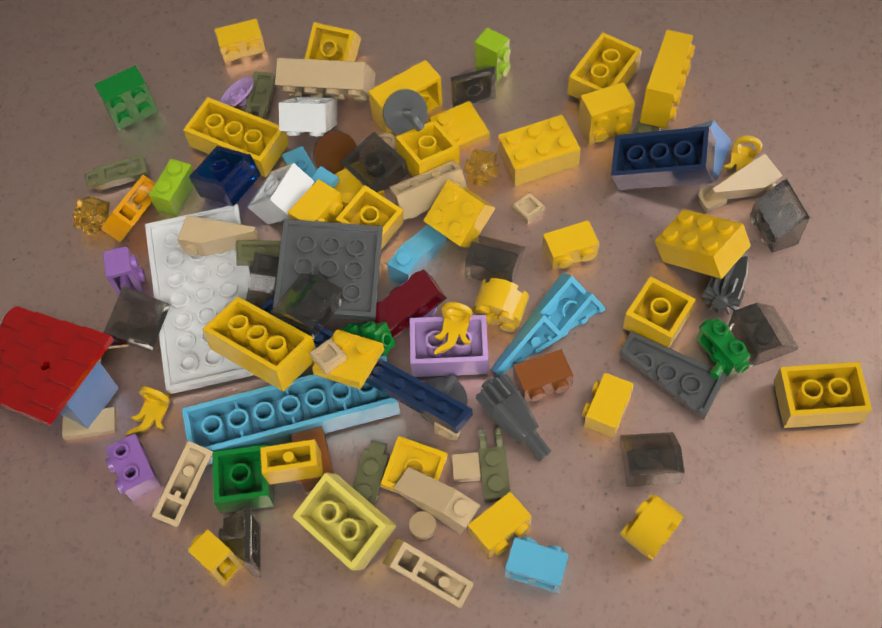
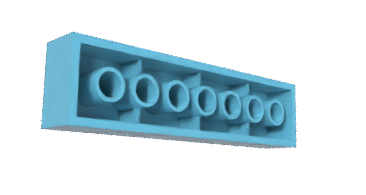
(271, 415)

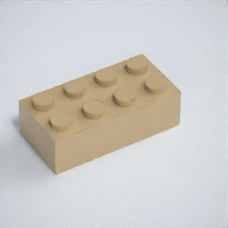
(324, 78)

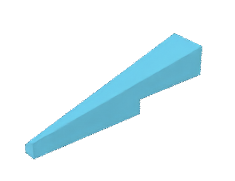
(559, 311)

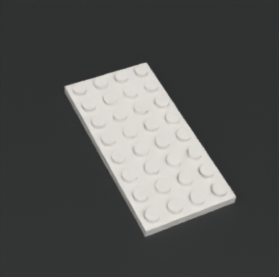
(197, 292)

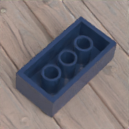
(663, 158)

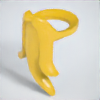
(741, 155)
(455, 324)
(153, 410)

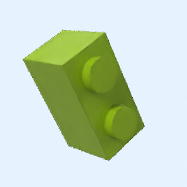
(493, 50)
(172, 187)

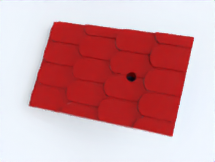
(52, 368)

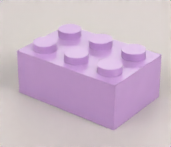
(459, 360)

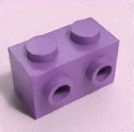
(123, 270)
(132, 467)

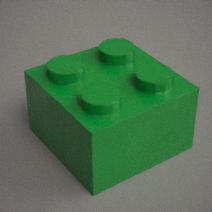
(126, 97)
(240, 480)

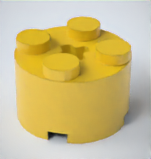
(500, 303)
(652, 526)

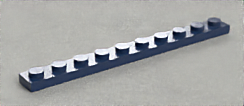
(407, 389)

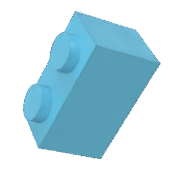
(536, 564)

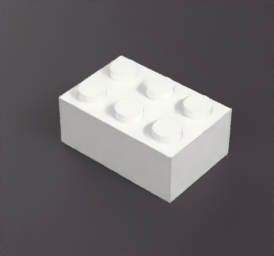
(308, 114)

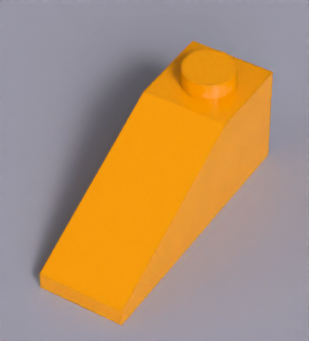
(129, 209)

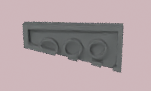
(674, 372)

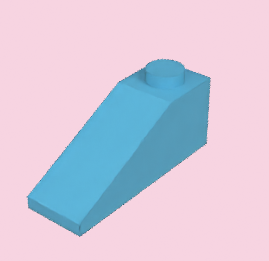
(415, 254)

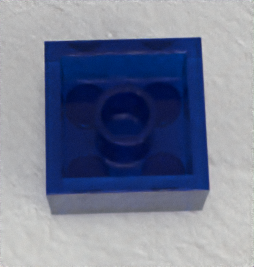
(225, 175)

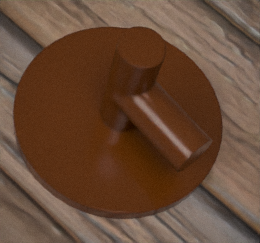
(332, 149)

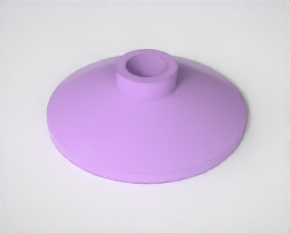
(238, 92)

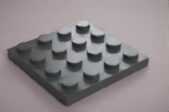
(340, 253)

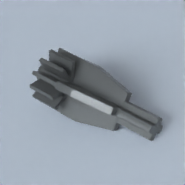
(728, 291)
(512, 413)

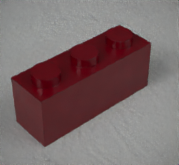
(409, 301)

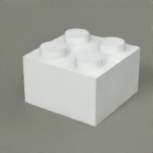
(280, 193)

